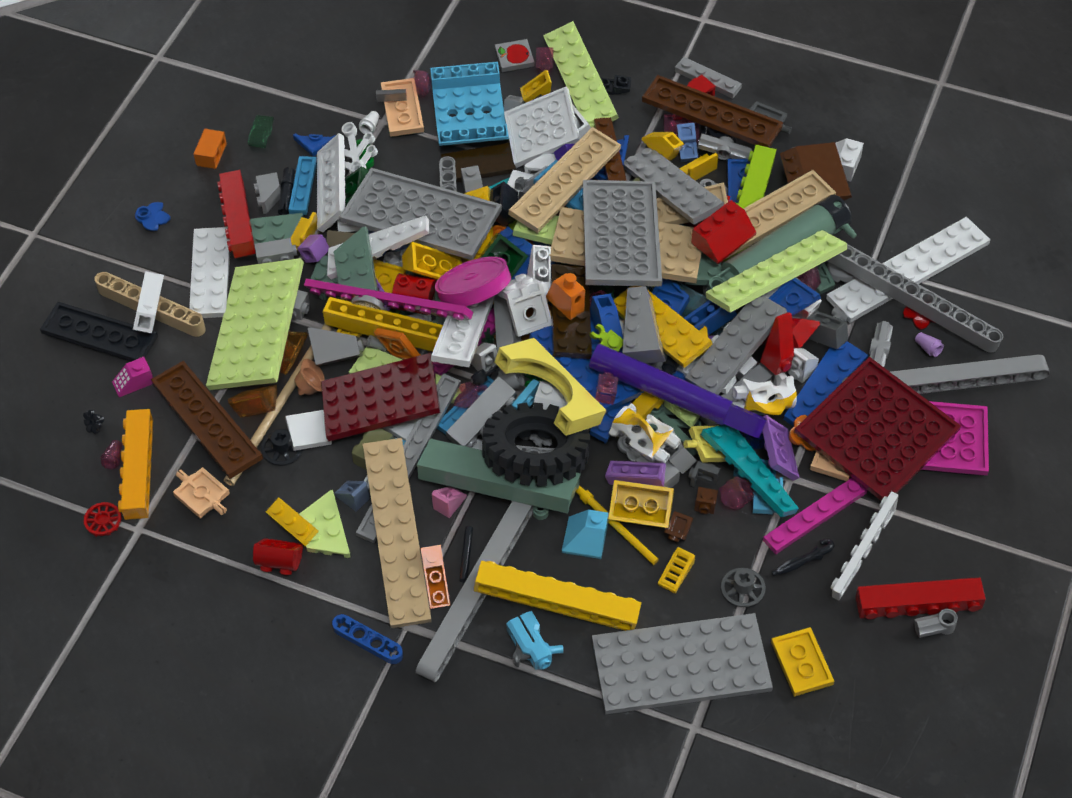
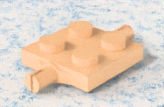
(201, 492)

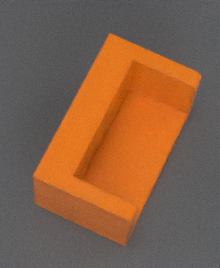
(210, 148)

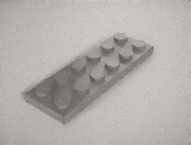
(735, 345)

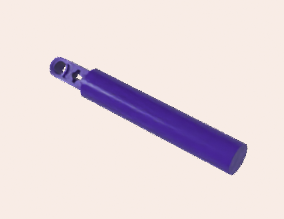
(676, 391)

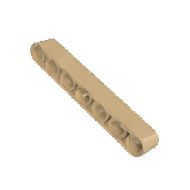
(167, 310)

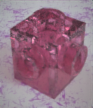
(736, 493)

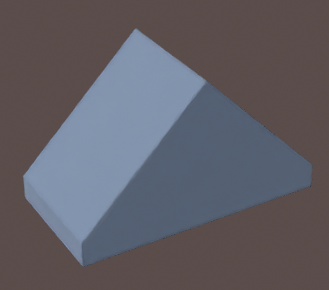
(353, 494)

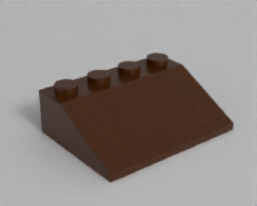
(823, 160)

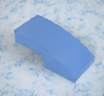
(687, 135)

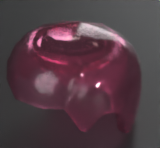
(423, 82)

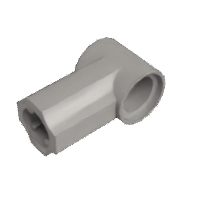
(934, 624)

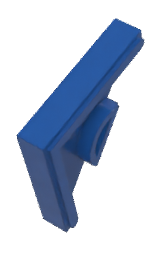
(312, 143)

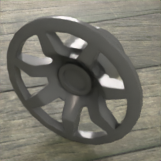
(743, 584)

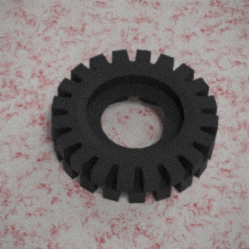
(506, 458)

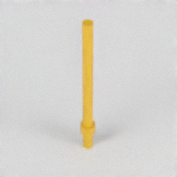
(588, 498)

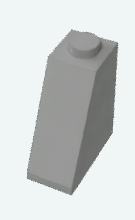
(334, 346)

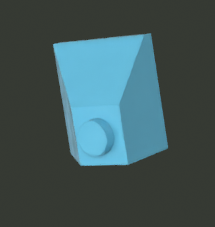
(586, 534)

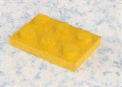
(802, 661)

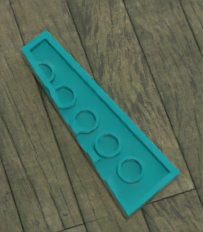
(750, 466)

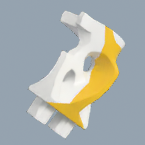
(755, 395)
(654, 440)

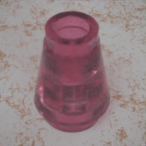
(111, 455)

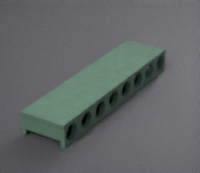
(466, 470)

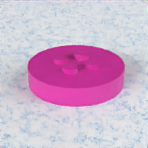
(473, 281)

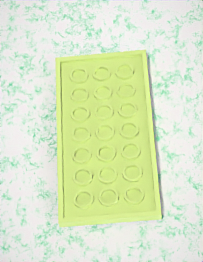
(255, 324)

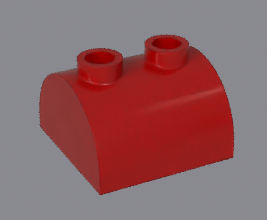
(414, 287)
(277, 554)

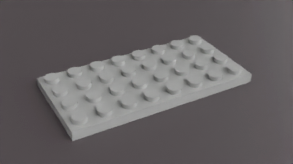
(455, 219)
(621, 233)
(681, 663)

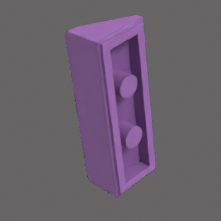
(636, 472)

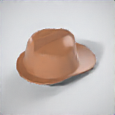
(309, 378)

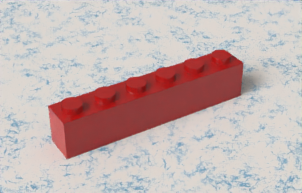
(237, 214)
(920, 598)

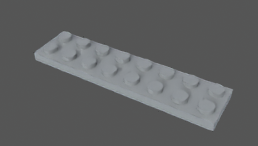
(673, 185)

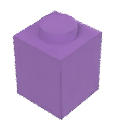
(313, 248)

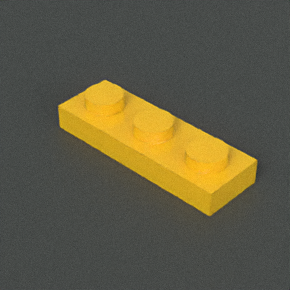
(292, 521)

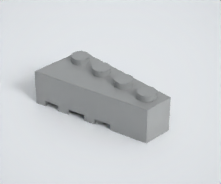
(641, 329)

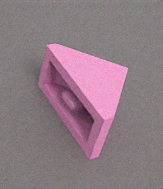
(447, 500)

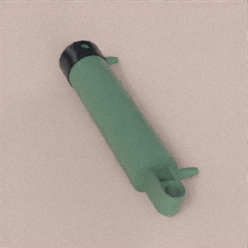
(827, 215)

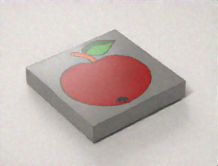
(514, 55)

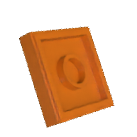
(396, 343)

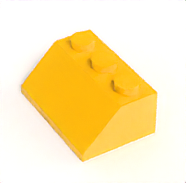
(428, 260)
(641, 504)

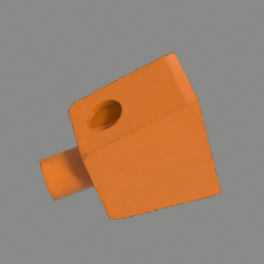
(567, 295)

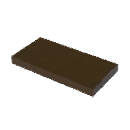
(491, 160)

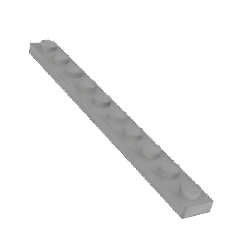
(415, 445)

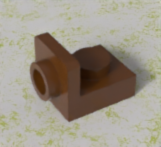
(706, 500)

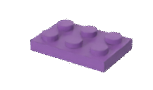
(779, 449)

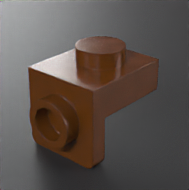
(679, 527)

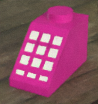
(133, 377)

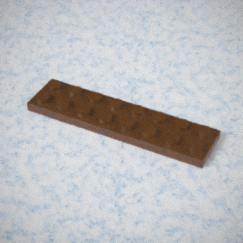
(712, 112)
(207, 419)

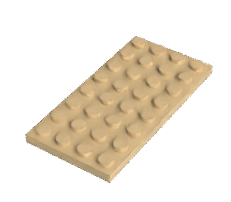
(678, 255)

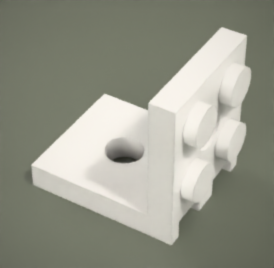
(522, 294)

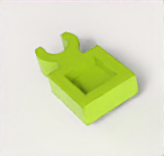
(607, 339)

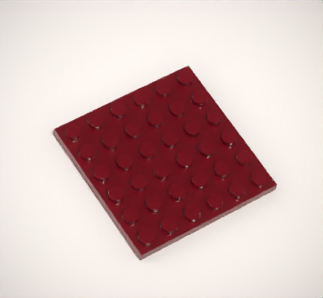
(877, 429)

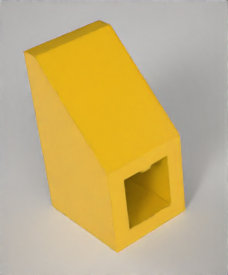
(664, 143)

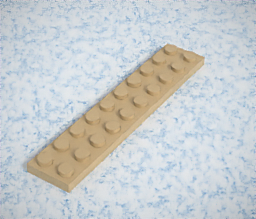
(396, 533)

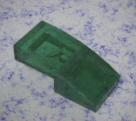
(260, 130)

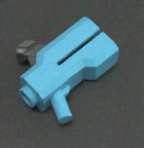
(529, 642)

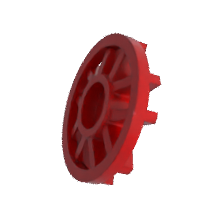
(102, 519)

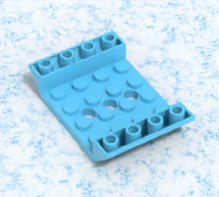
(466, 90)

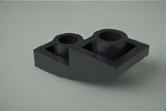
(618, 85)

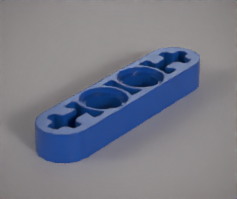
(369, 636)

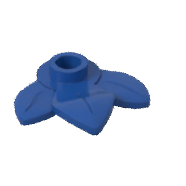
(152, 216)

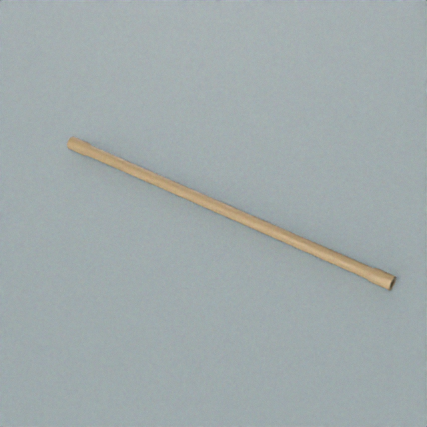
(280, 401)

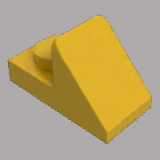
(539, 85)

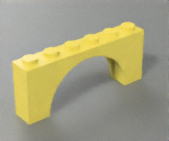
(532, 358)

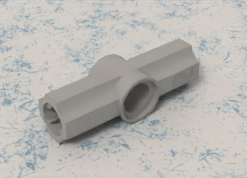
(723, 147)
(881, 342)

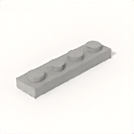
(723, 83)

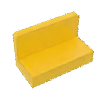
(701, 166)
(304, 229)

